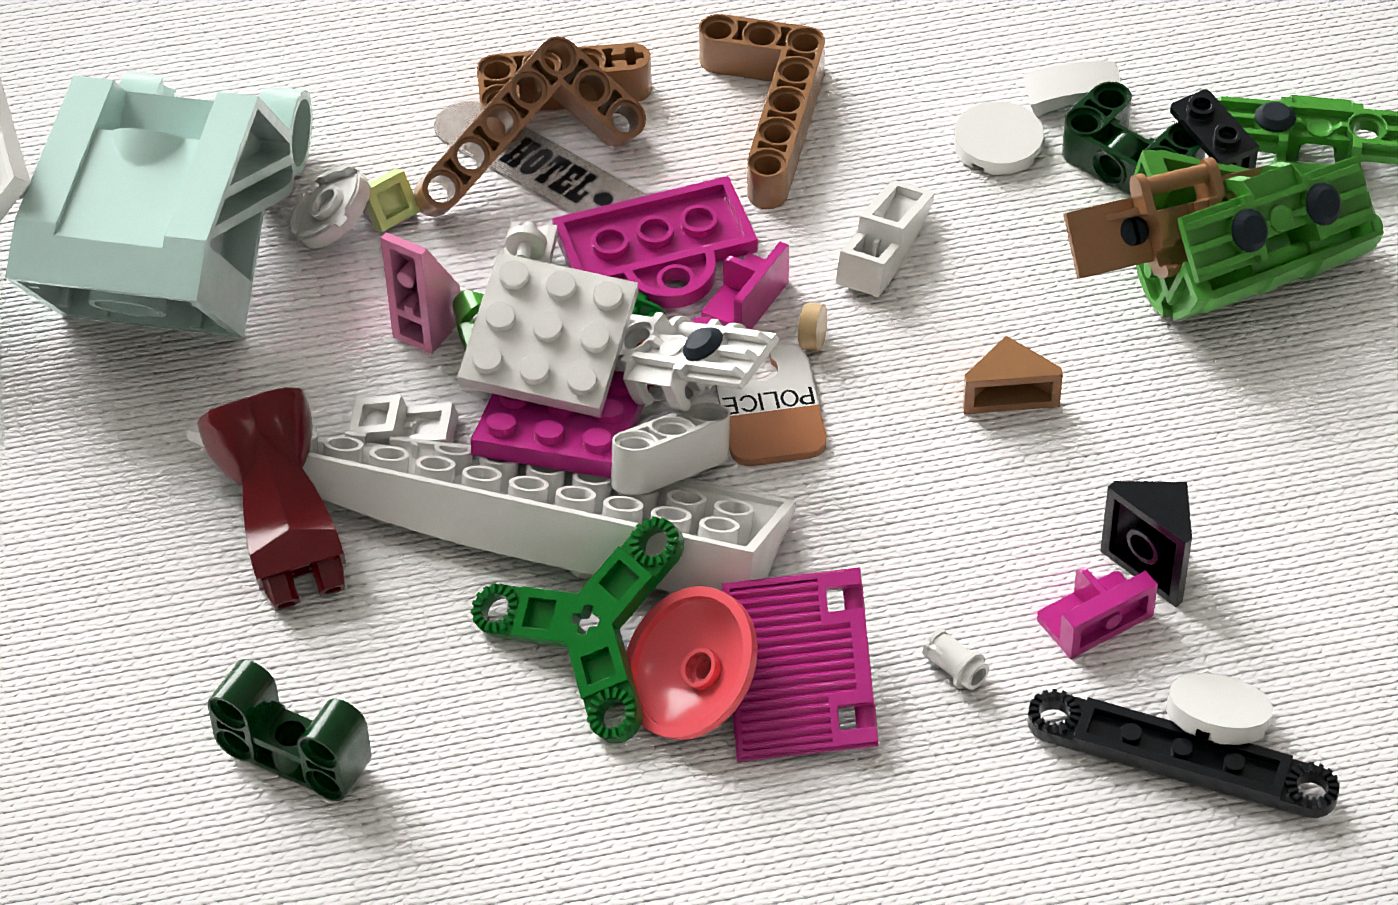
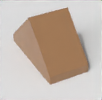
(1011, 380)

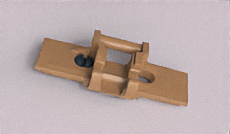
(1134, 231)

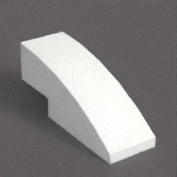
(883, 238)

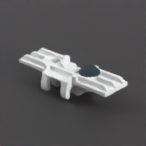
(688, 353)

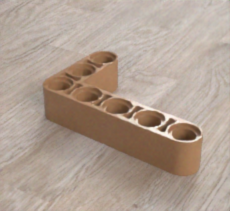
(795, 65)
(515, 115)

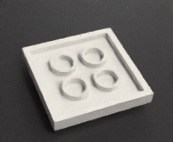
(548, 334)

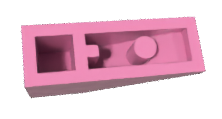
(418, 294)

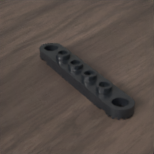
(1167, 750)

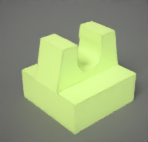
(390, 200)

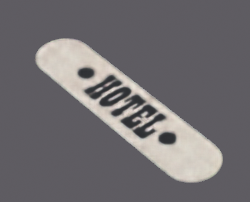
(542, 165)

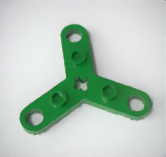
(612, 597)

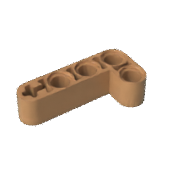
(624, 62)

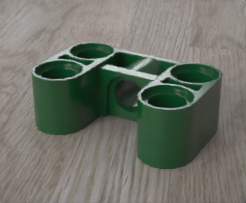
(1101, 143)
(257, 729)

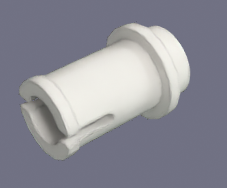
(964, 666)

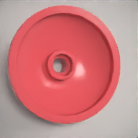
(677, 648)

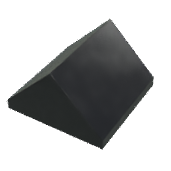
(1150, 531)

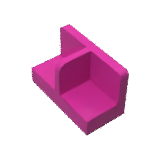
(749, 287)
(1098, 610)

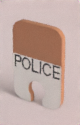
(776, 416)

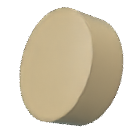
(812, 326)

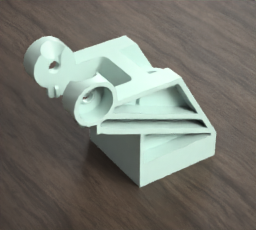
(156, 202)

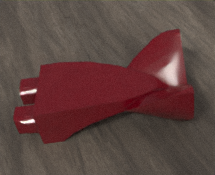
(287, 527)

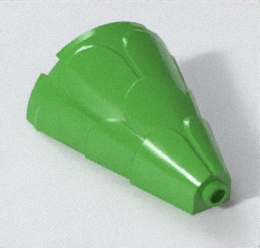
(1184, 299)

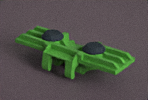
(1276, 201)

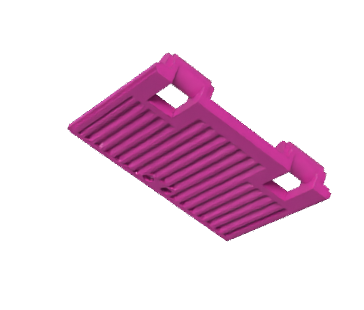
(805, 667)

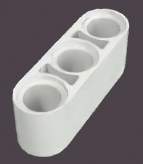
(670, 448)

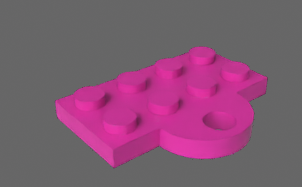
(661, 239)

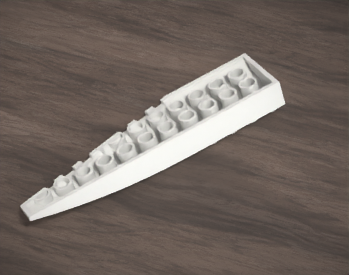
(544, 511)

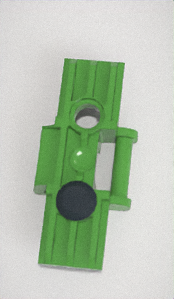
(1301, 120)

